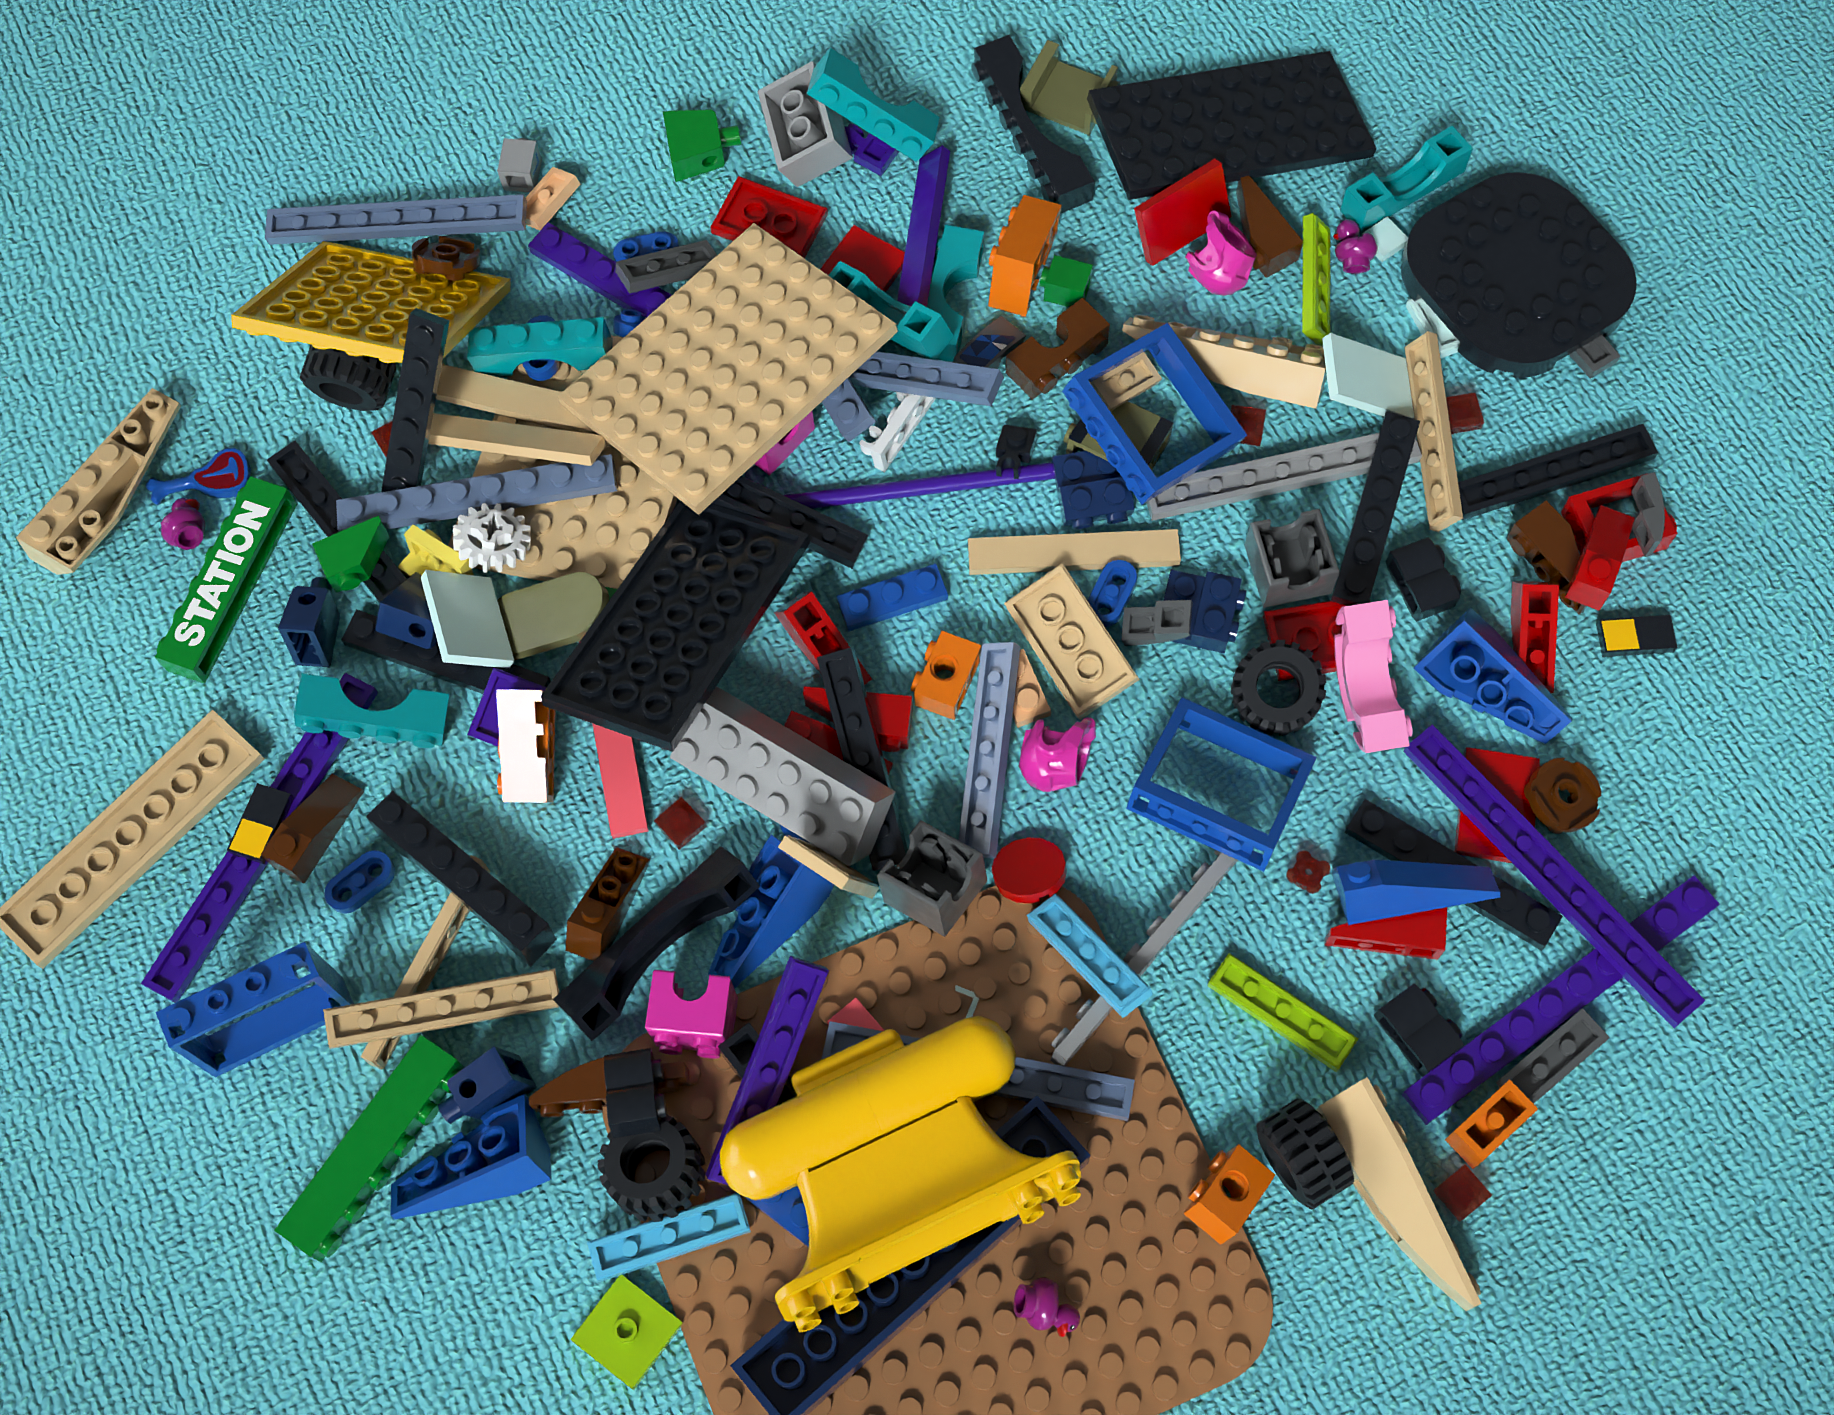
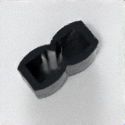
(1423, 579)
(1419, 1029)
(633, 1092)

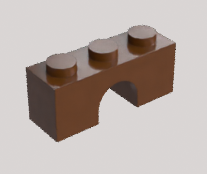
(1040, 367)

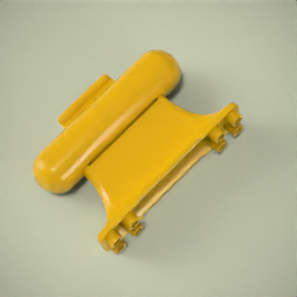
(891, 1159)

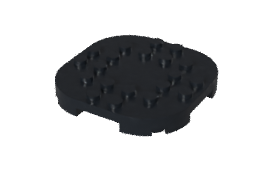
(1518, 273)

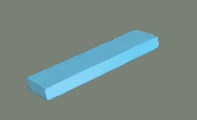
(1089, 955)
(668, 1238)

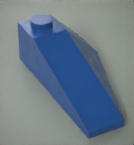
(1486, 673)
(1398, 888)
(772, 914)
(488, 1163)

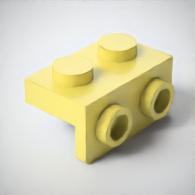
(430, 553)

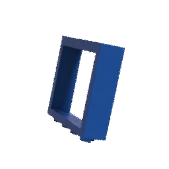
(1192, 387)
(1201, 821)
(192, 1017)

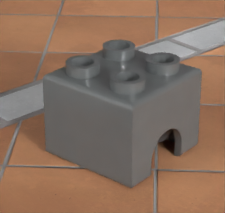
(1291, 559)
(933, 879)

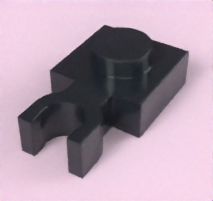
(1013, 447)

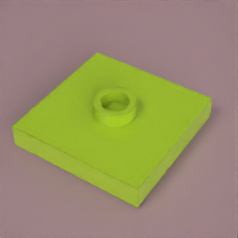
(627, 1331)

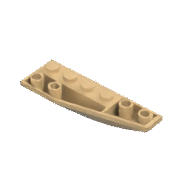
(1249, 363)
(99, 490)
(1395, 1189)

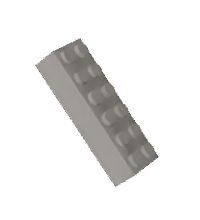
(785, 777)

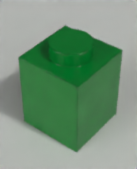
(1066, 281)

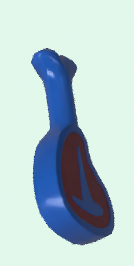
(218, 479)

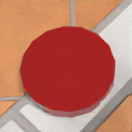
(1029, 870)

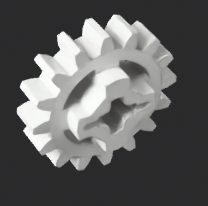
(491, 537)

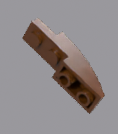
(586, 1089)

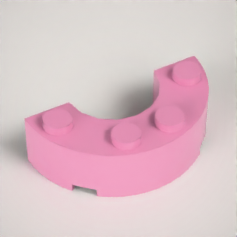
(1364, 676)

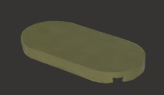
(551, 613)

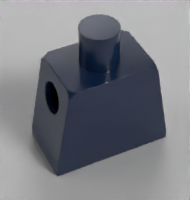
(406, 614)
(311, 624)
(486, 1084)

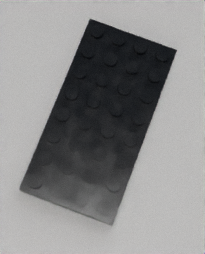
(1246, 116)
(676, 623)

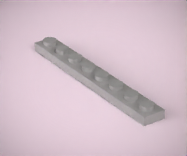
(1269, 476)
(1140, 958)

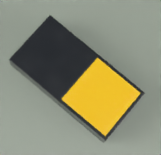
(1636, 636)
(259, 822)

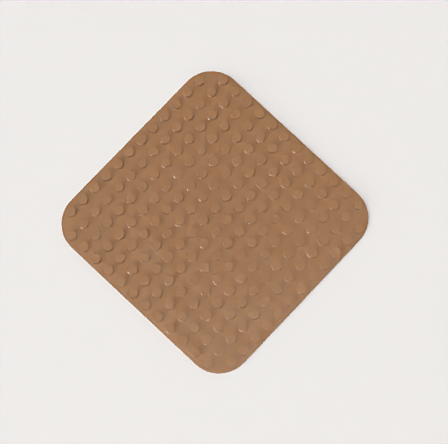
(1153, 1291)

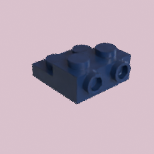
(1090, 490)
(1213, 607)

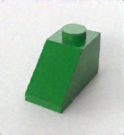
(352, 553)

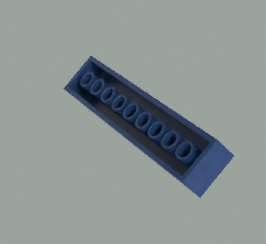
(799, 1370)

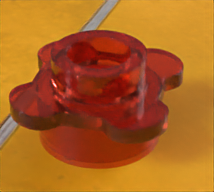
(1311, 882)

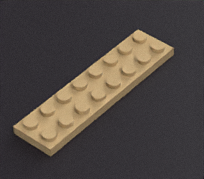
(127, 839)

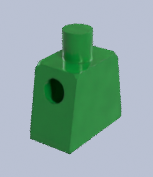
(697, 141)

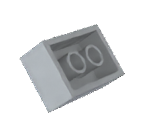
(802, 131)

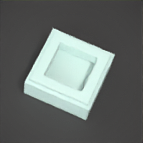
(1388, 238)

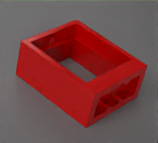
(1580, 517)

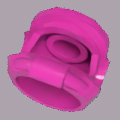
(1225, 261)
(1055, 758)

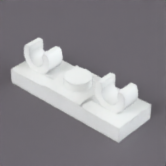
(899, 427)

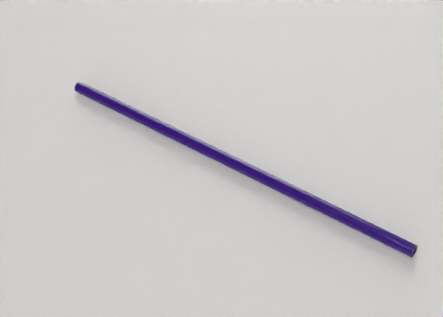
(922, 486)

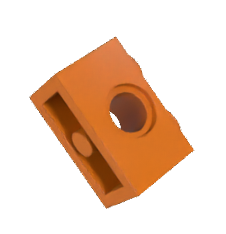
(940, 694)
(1491, 1124)
(1246, 1182)

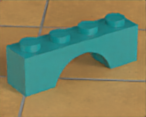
(840, 87)
(1434, 165)
(958, 259)
(917, 325)
(504, 347)
(325, 707)

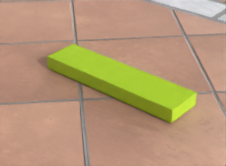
(1316, 279)
(1283, 1012)

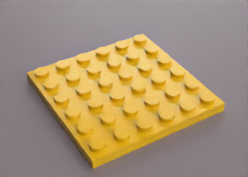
(364, 302)

